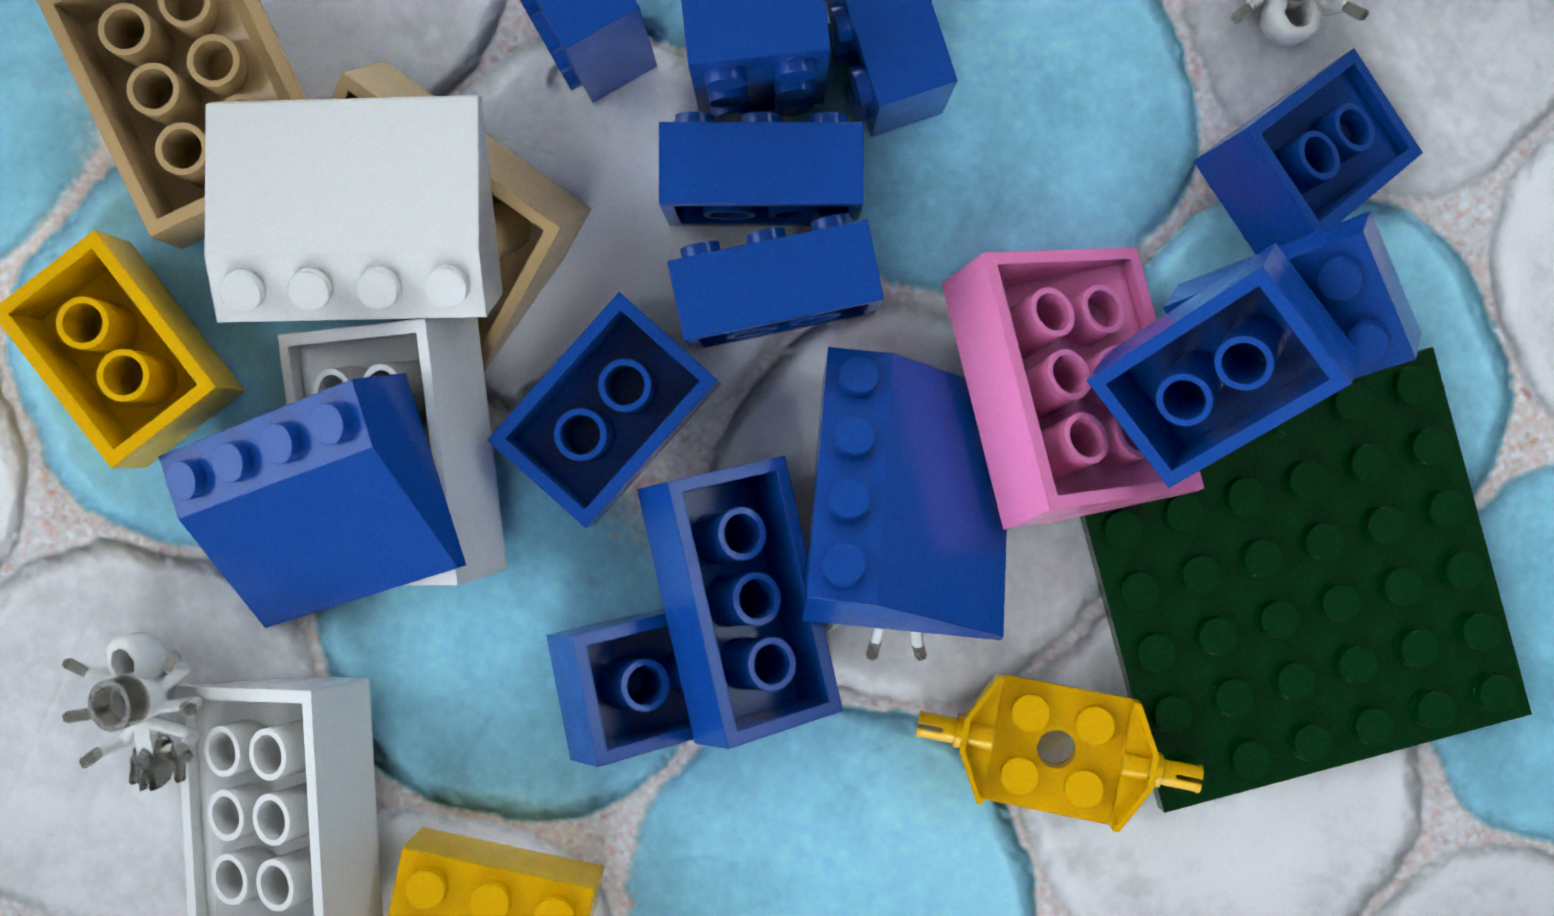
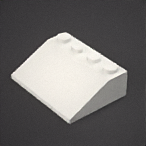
(349, 209)
(451, 399)
(281, 799)

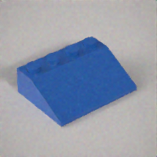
(318, 500)
(902, 503)

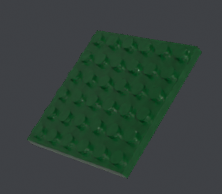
(1312, 595)

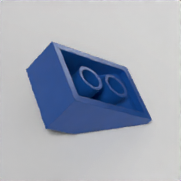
(1309, 156)
(619, 688)

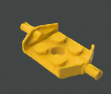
(1102, 779)

